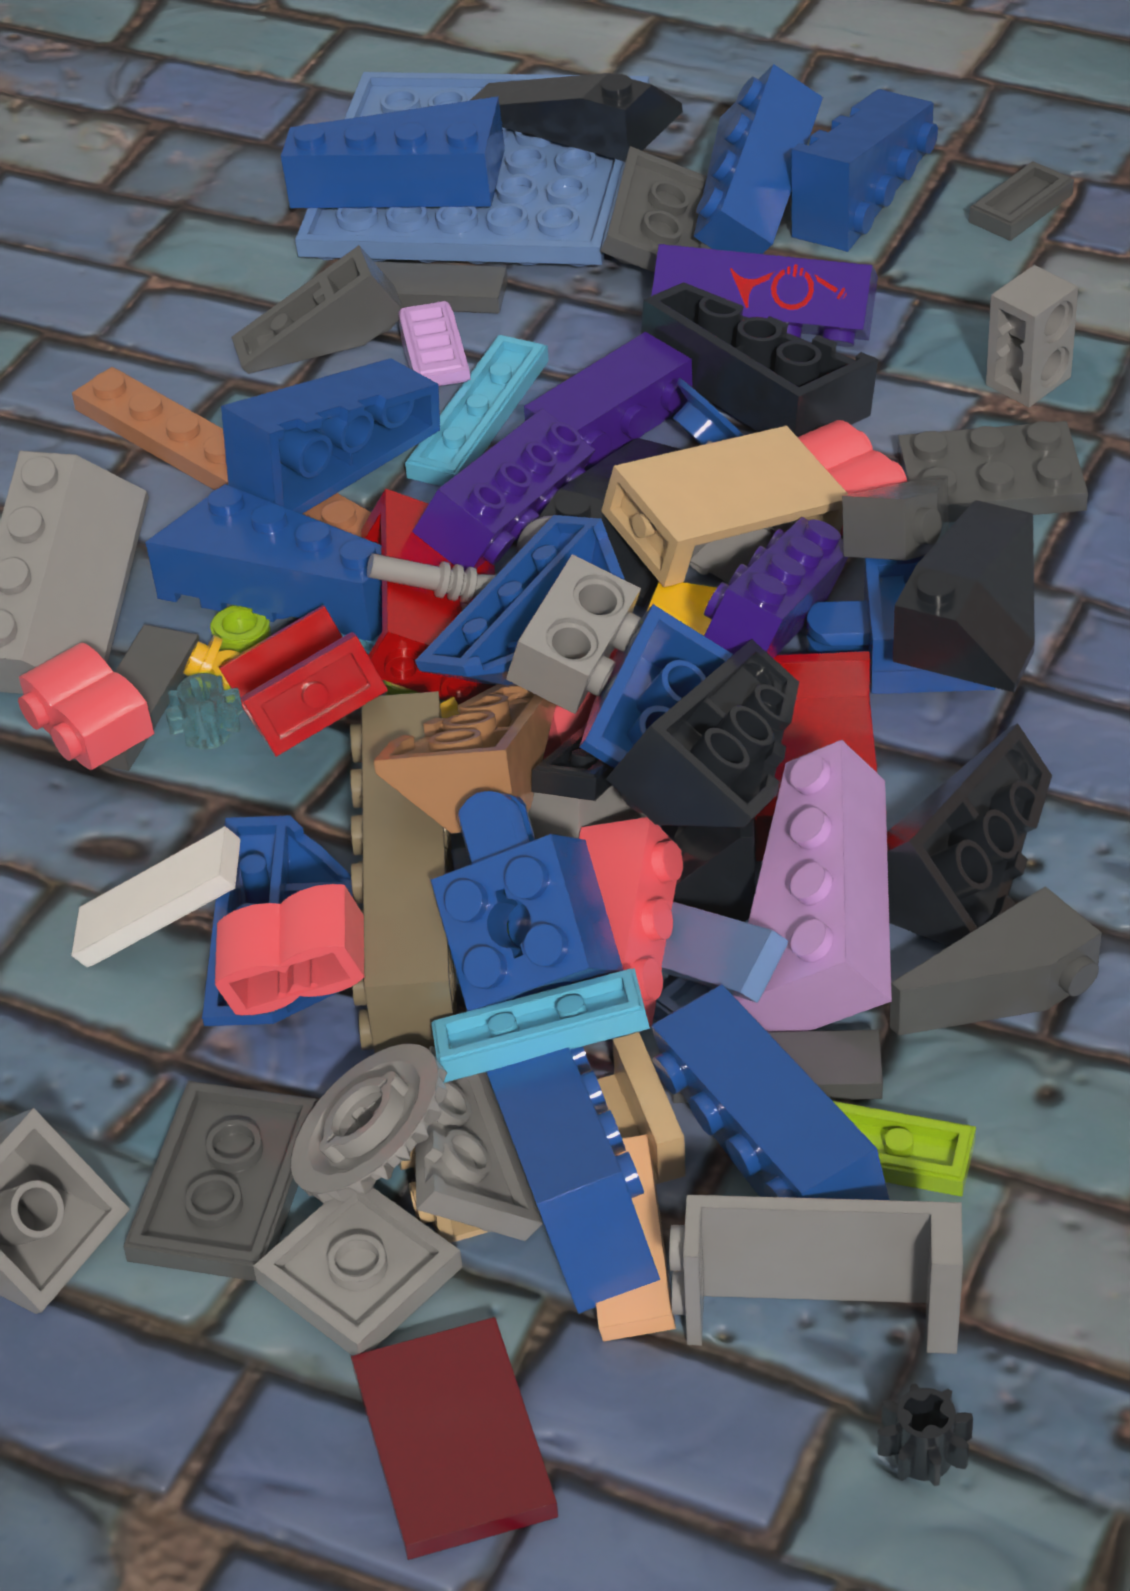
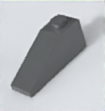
(326, 315)
(896, 519)
(1002, 969)

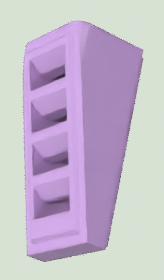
(433, 343)

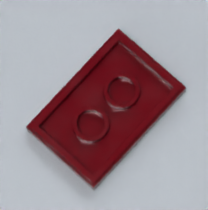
(453, 1438)

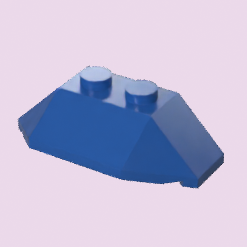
(486, 633)
(272, 865)

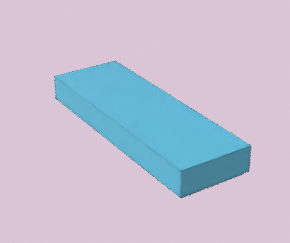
(539, 1024)

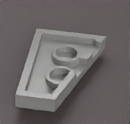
(471, 1165)

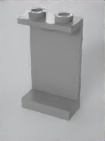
(820, 1254)

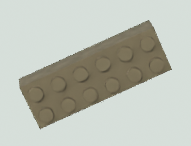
(405, 945)

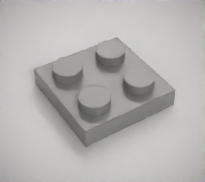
(358, 1269)

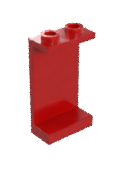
(409, 613)
(302, 680)
(828, 708)

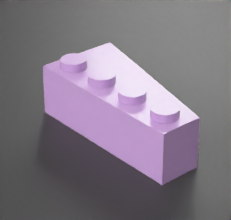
(825, 893)

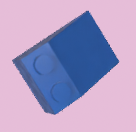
(648, 679)

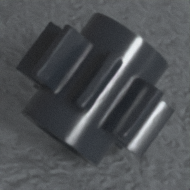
(925, 1434)

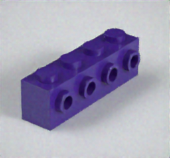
(503, 491)
(777, 588)

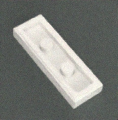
(156, 897)

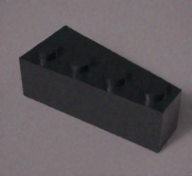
(757, 366)

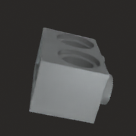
(1031, 335)
(573, 635)

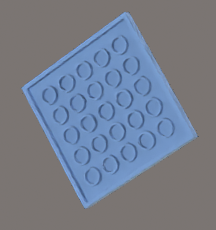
(544, 209)

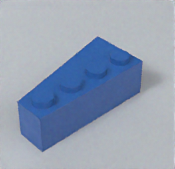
(398, 158)
(753, 162)
(326, 432)
(267, 560)
(575, 1173)

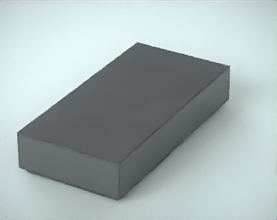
(1021, 200)

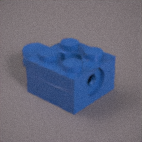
(870, 627)
(539, 889)

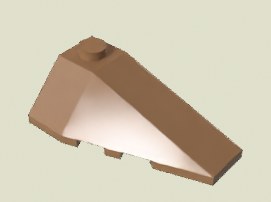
(479, 750)

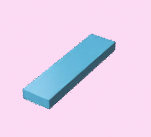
(478, 410)

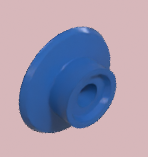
(703, 419)

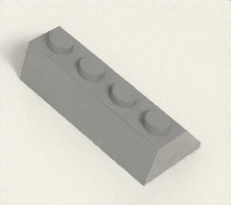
(63, 559)

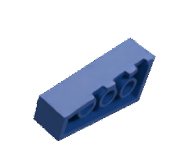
(858, 167)
(763, 1105)

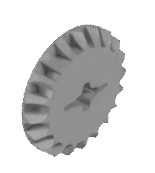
(368, 1122)

